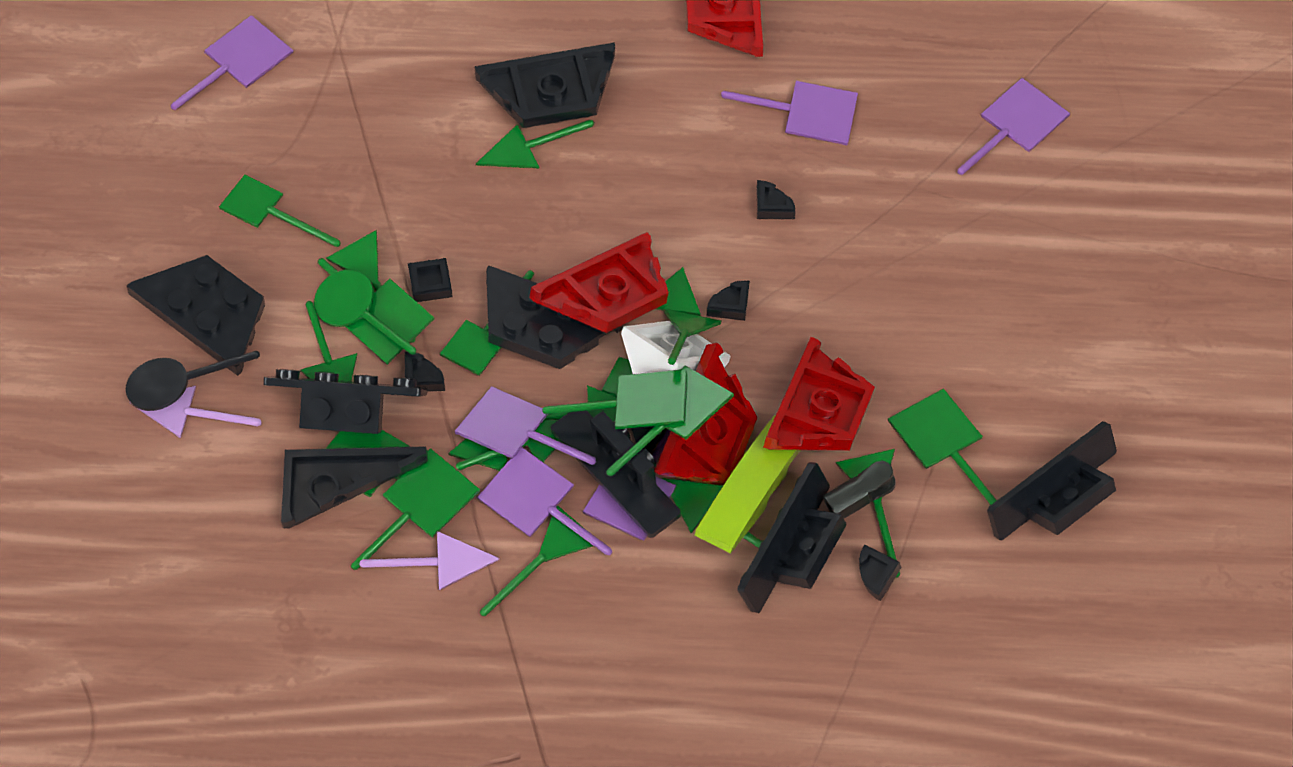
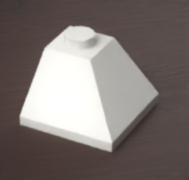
(652, 343)

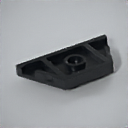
(550, 85)
(204, 306)
(531, 328)

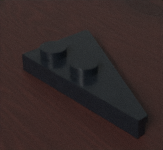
(327, 477)

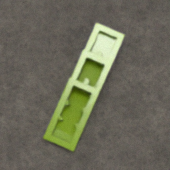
(745, 494)

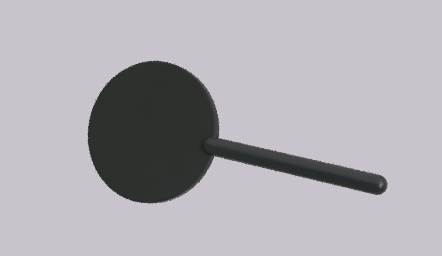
(164, 380)

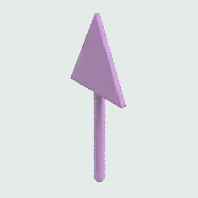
(175, 415)
(454, 560)

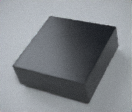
(430, 280)

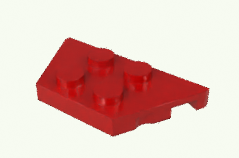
(728, 22)
(607, 287)
(820, 405)
(721, 441)

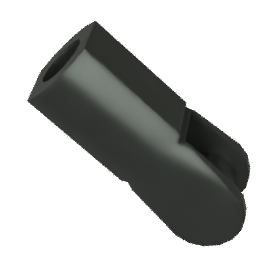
(861, 490)

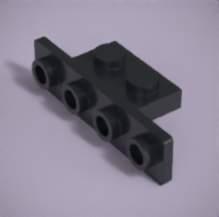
(343, 404)
(631, 486)
(1059, 489)
(796, 542)

